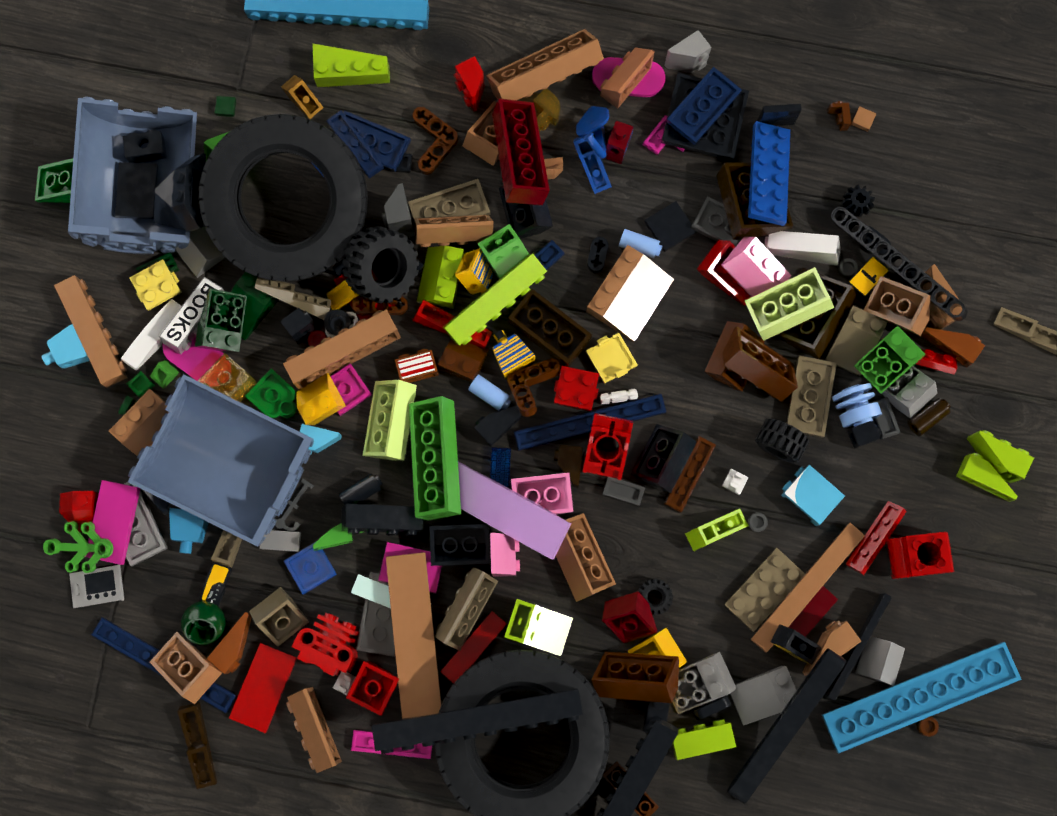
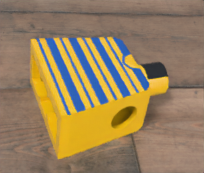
(474, 272)
(511, 353)

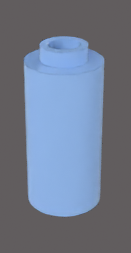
(642, 243)
(490, 393)

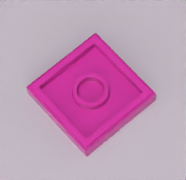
(350, 387)

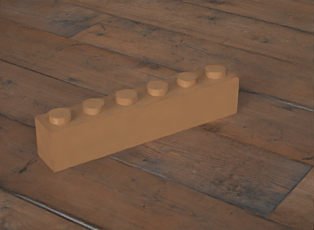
(91, 331)

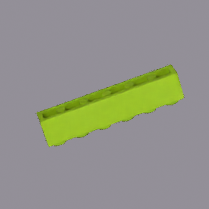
(494, 299)

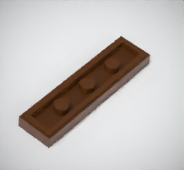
(690, 475)

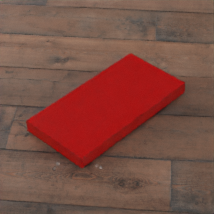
(263, 688)

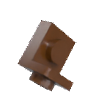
(842, 113)

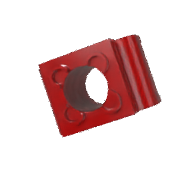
(607, 463)
(905, 560)
(328, 645)

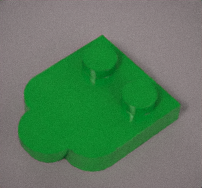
(273, 396)

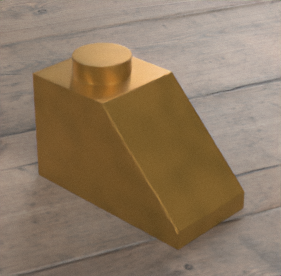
(302, 96)

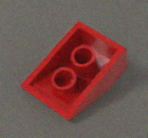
(717, 275)

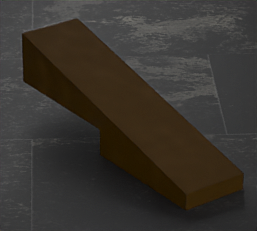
(197, 744)

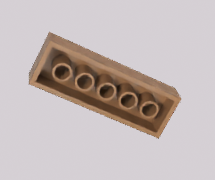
(546, 66)
(342, 349)

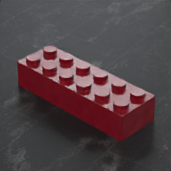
(520, 152)

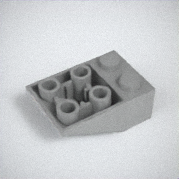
(911, 392)
(702, 683)

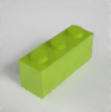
(703, 739)

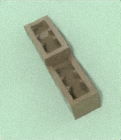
(285, 292)
(1027, 329)
(226, 549)

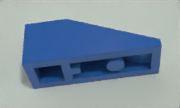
(592, 165)

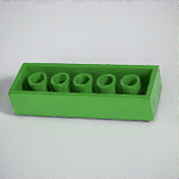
(434, 458)

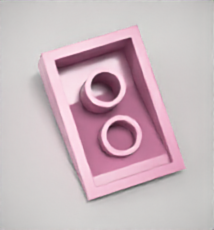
(549, 491)
(504, 555)

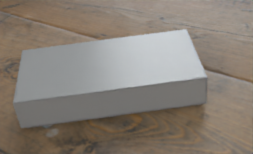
(282, 541)

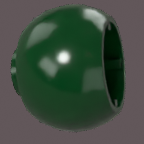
(203, 622)

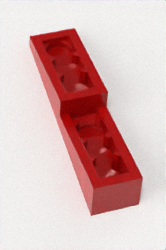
(436, 318)

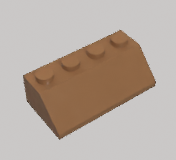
(452, 229)
(583, 560)
(314, 730)

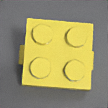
(155, 285)
(611, 358)

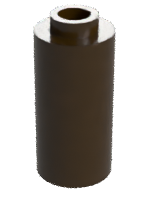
(929, 416)

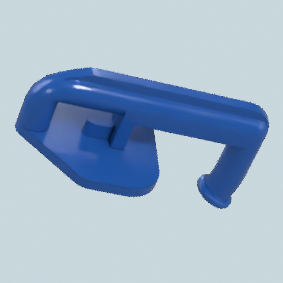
(591, 122)

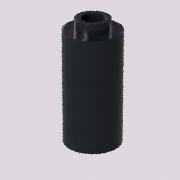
(361, 490)

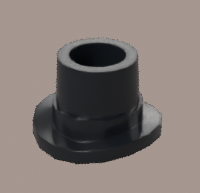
(336, 321)

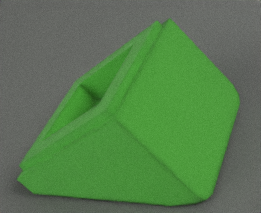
(164, 373)

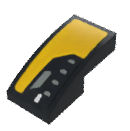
(215, 583)

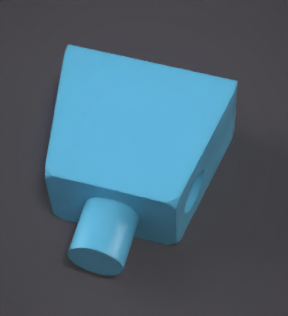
(65, 349)

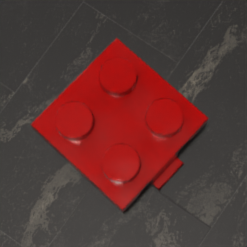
(576, 388)

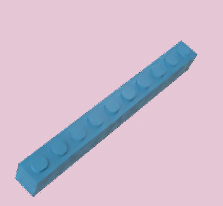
(377, 13)

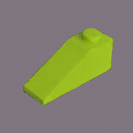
(984, 475)
(716, 529)

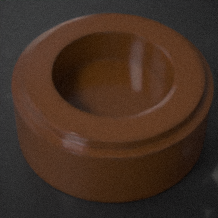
(928, 726)

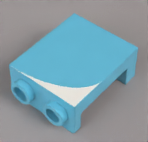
(812, 494)

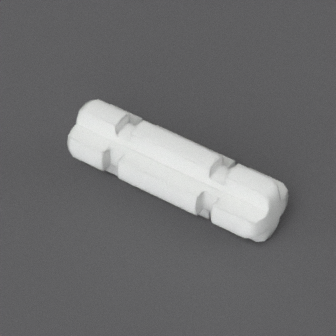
(618, 396)

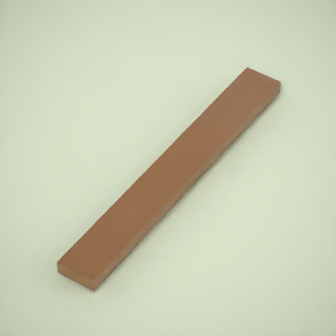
(808, 585)

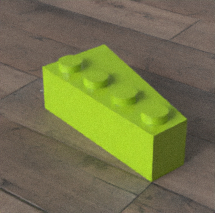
(348, 67)

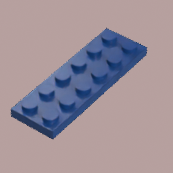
(769, 173)

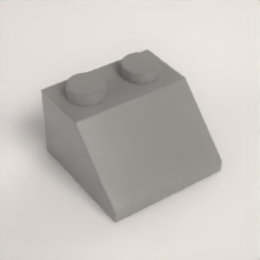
(689, 54)

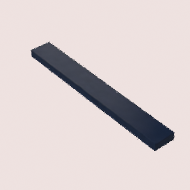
(582, 423)
(144, 653)

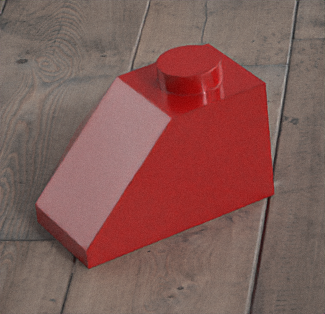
(78, 506)

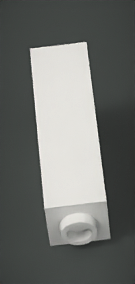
(805, 246)

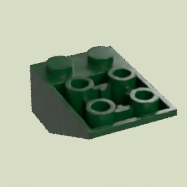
(221, 321)

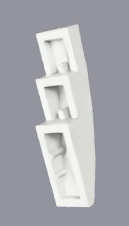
(148, 340)

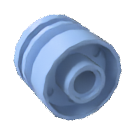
(856, 405)

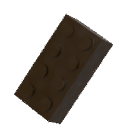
(549, 328)

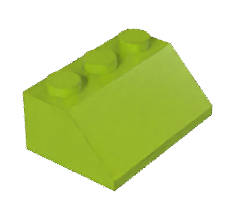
(438, 277)

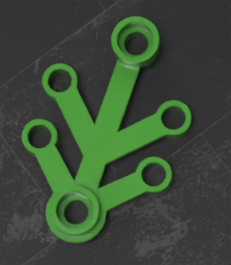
(81, 546)

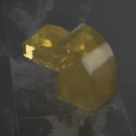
(549, 108)

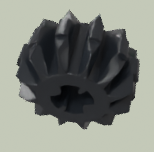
(862, 196)

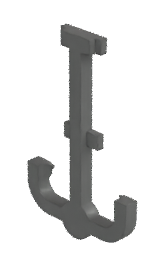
(280, 524)

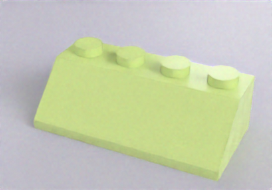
(389, 420)

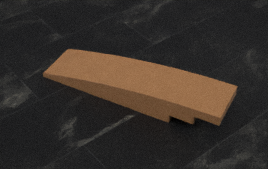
(413, 635)

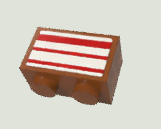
(417, 366)

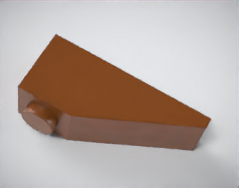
(958, 345)
(231, 648)

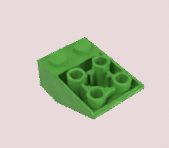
(503, 250)
(889, 359)

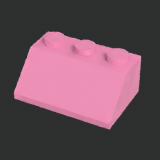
(754, 267)

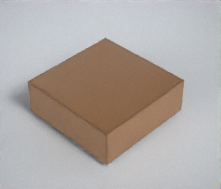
(863, 119)

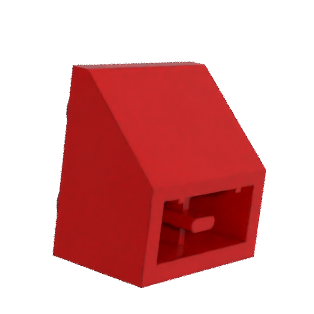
(470, 81)

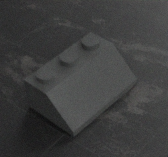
(397, 213)

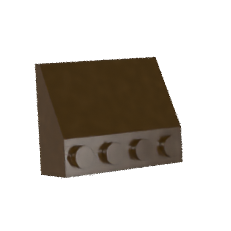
(734, 189)
(816, 333)

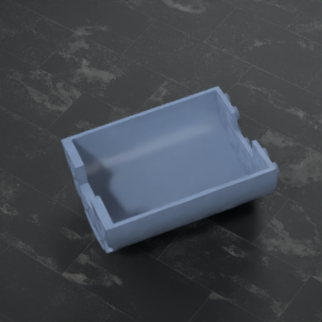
(95, 174)
(222, 461)

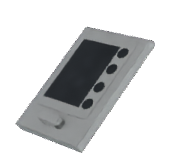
(97, 587)

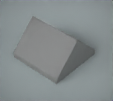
(200, 253)
(880, 660)

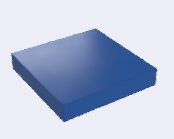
(310, 568)

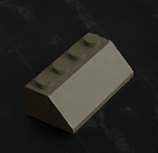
(466, 608)

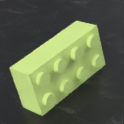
(789, 304)

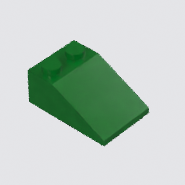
(54, 182)

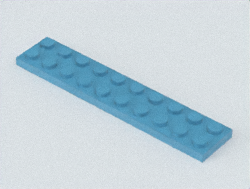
(921, 697)

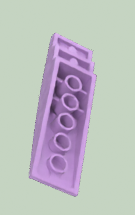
(511, 512)

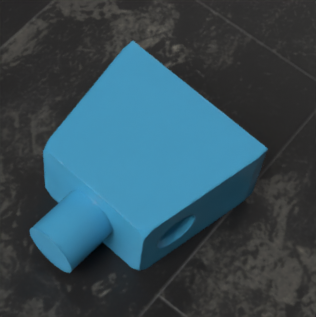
(186, 529)

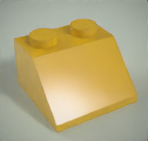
(319, 400)
(659, 644)

